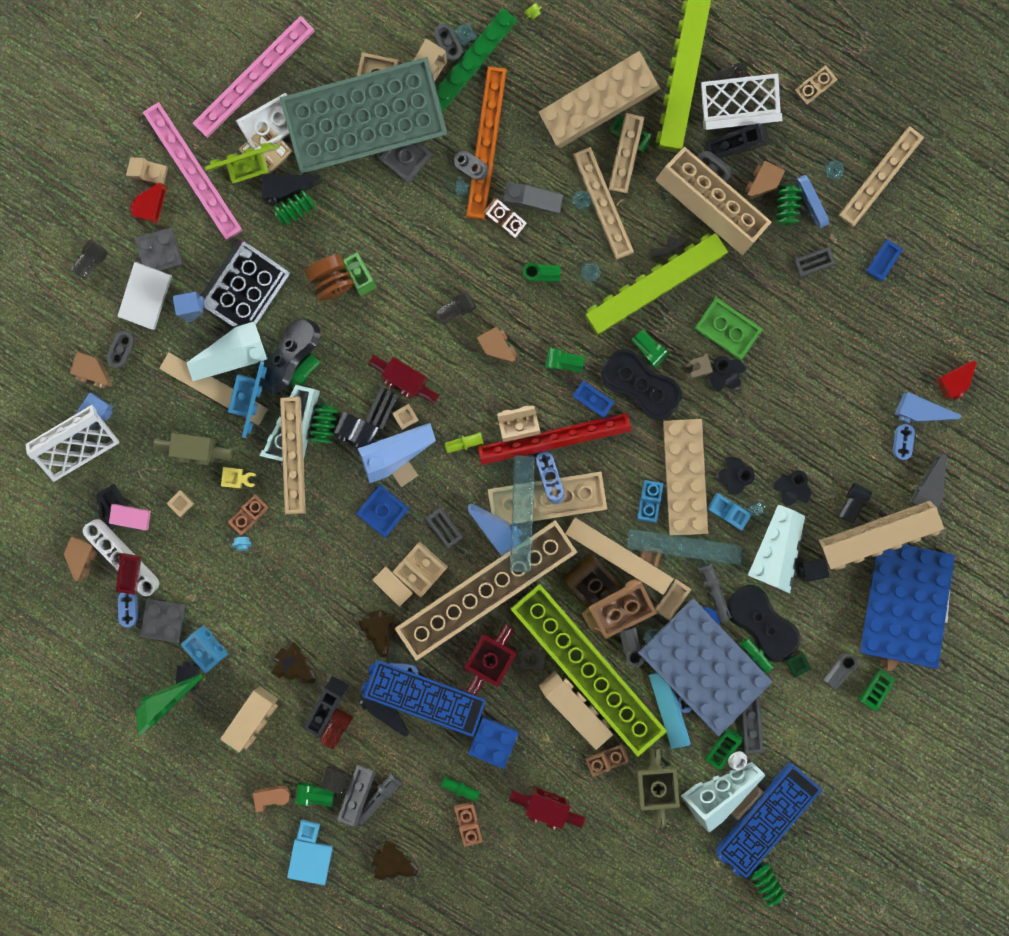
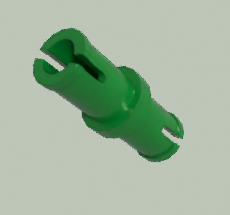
(756, 655)
(460, 789)

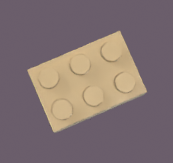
(250, 719)

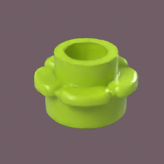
(533, 11)

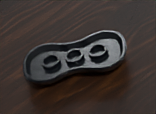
(297, 342)
(654, 393)
(772, 633)

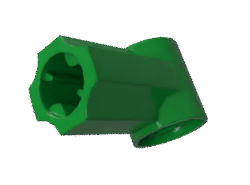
(544, 273)
(652, 351)
(559, 360)
(303, 370)
(310, 794)

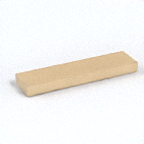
(626, 153)

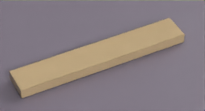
(881, 176)
(603, 203)
(208, 386)
(292, 455)
(619, 556)

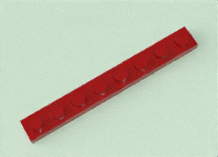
(555, 439)

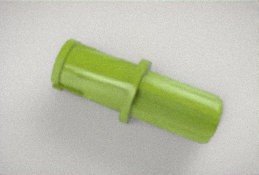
(464, 443)

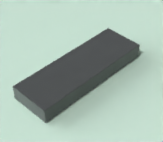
(752, 728)
(356, 796)

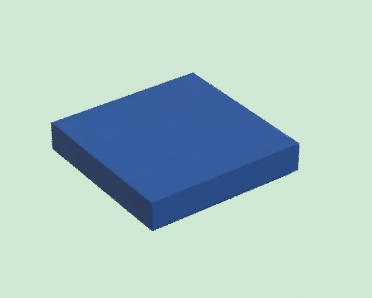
(382, 511)

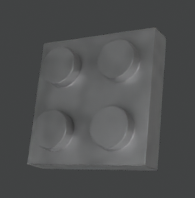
(406, 160)
(159, 250)
(163, 620)

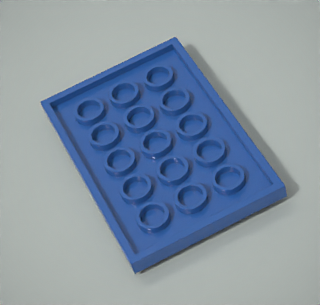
(907, 605)

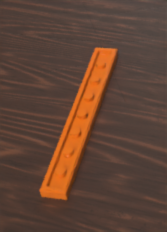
(487, 140)

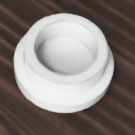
(737, 760)

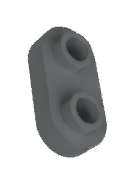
(448, 43)
(469, 164)
(715, 164)
(118, 348)

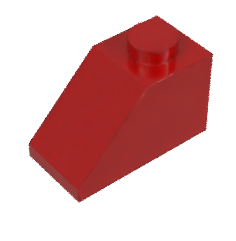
(149, 204)
(957, 381)

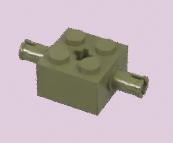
(189, 447)
(666, 796)

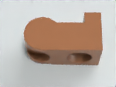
(274, 795)

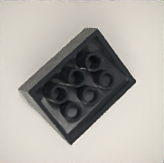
(243, 285)

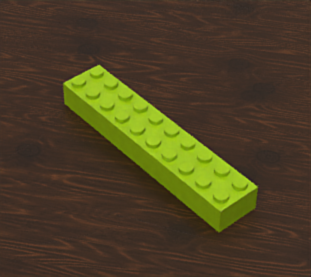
(588, 669)

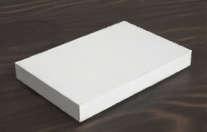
(269, 114)
(144, 296)

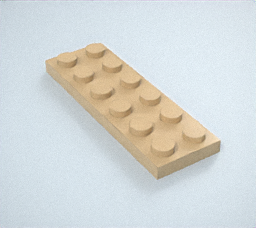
(685, 477)
(581, 495)

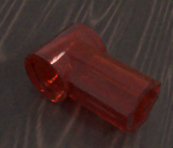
(337, 725)

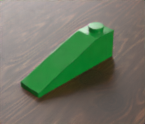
(156, 706)

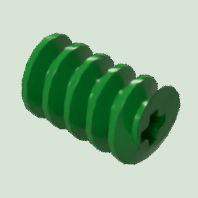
(787, 205)
(293, 208)
(323, 423)
(768, 884)

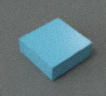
(308, 831)

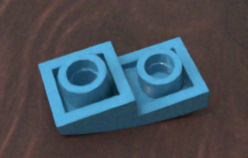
(650, 501)

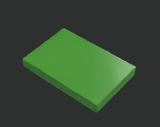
(728, 329)

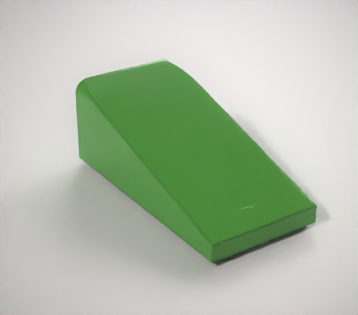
(359, 274)

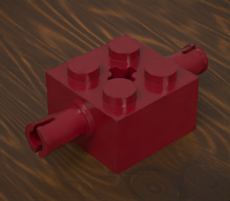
(405, 378)
(495, 670)
(547, 808)

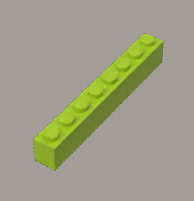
(684, 75)
(655, 284)

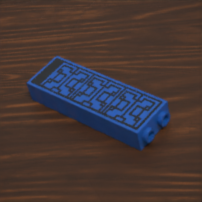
(423, 698)
(767, 820)

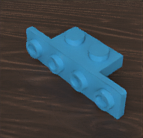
(244, 396)

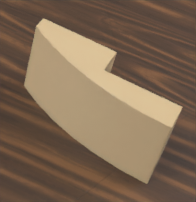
(816, 85)

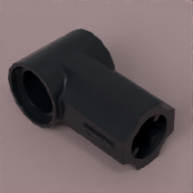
(856, 499)

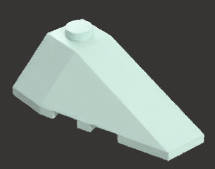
(232, 351)
(719, 797)

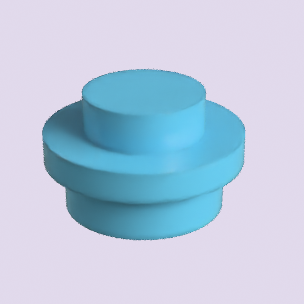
(241, 543)

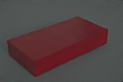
(128, 573)

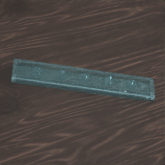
(522, 514)
(684, 547)

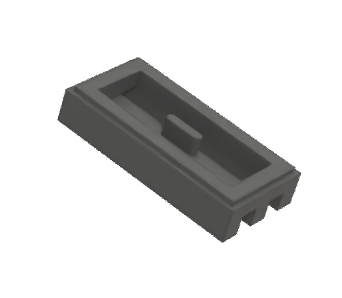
(799, 267)
(375, 404)
(434, 514)

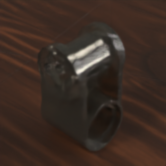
(728, 73)

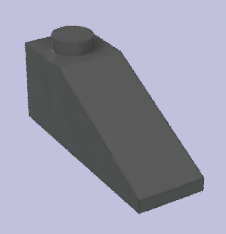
(532, 198)
(932, 484)

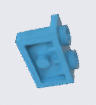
(204, 649)

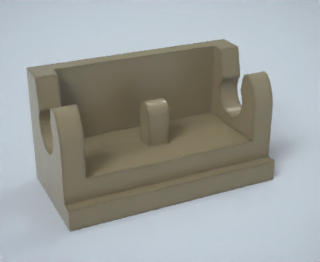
(700, 366)

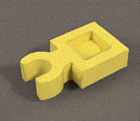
(234, 478)

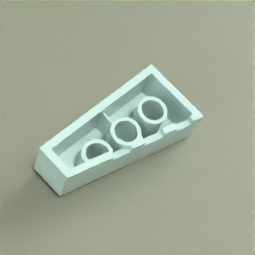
(308, 403)
(779, 549)

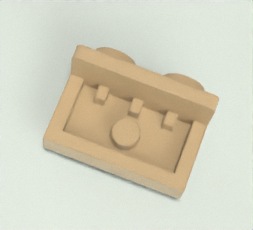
(518, 423)

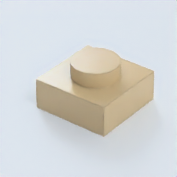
(405, 416)
(180, 503)

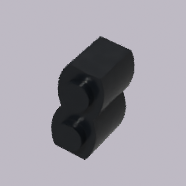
(356, 430)

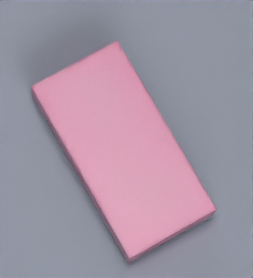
(129, 517)

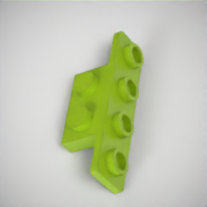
(246, 165)

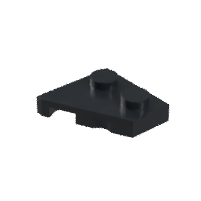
(105, 499)

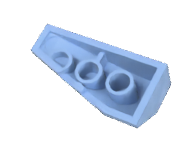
(390, 454)

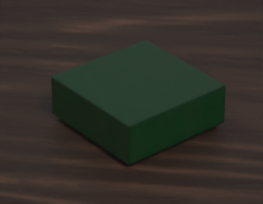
(798, 664)

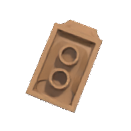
(620, 610)

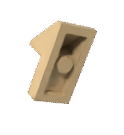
(146, 171)

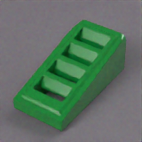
(882, 693)
(737, 738)

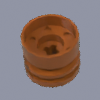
(331, 281)

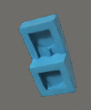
(729, 511)

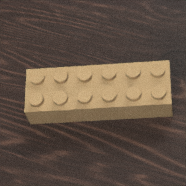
(599, 100)
(713, 200)
(881, 535)

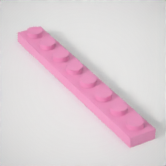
(254, 76)
(192, 171)

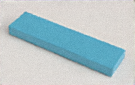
(670, 712)

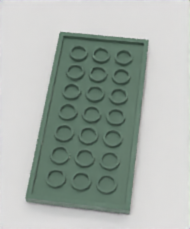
(364, 115)

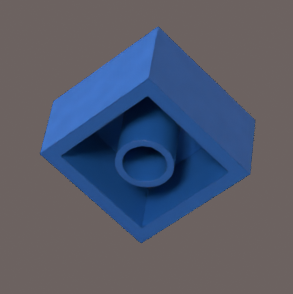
(493, 742)

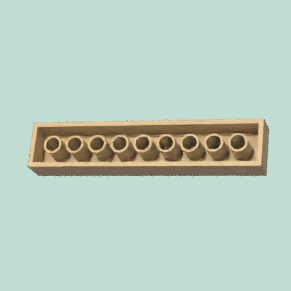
(482, 593)

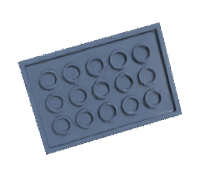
(705, 667)

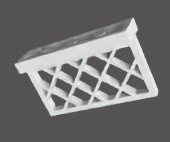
(737, 118)
(66, 430)

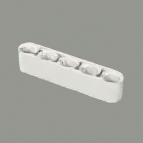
(118, 547)

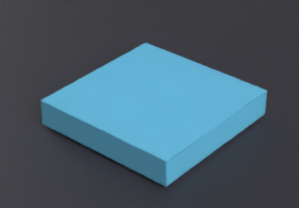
(310, 862)

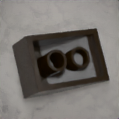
(591, 580)

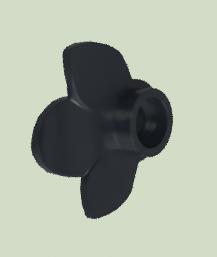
(729, 375)
(732, 475)
(792, 491)

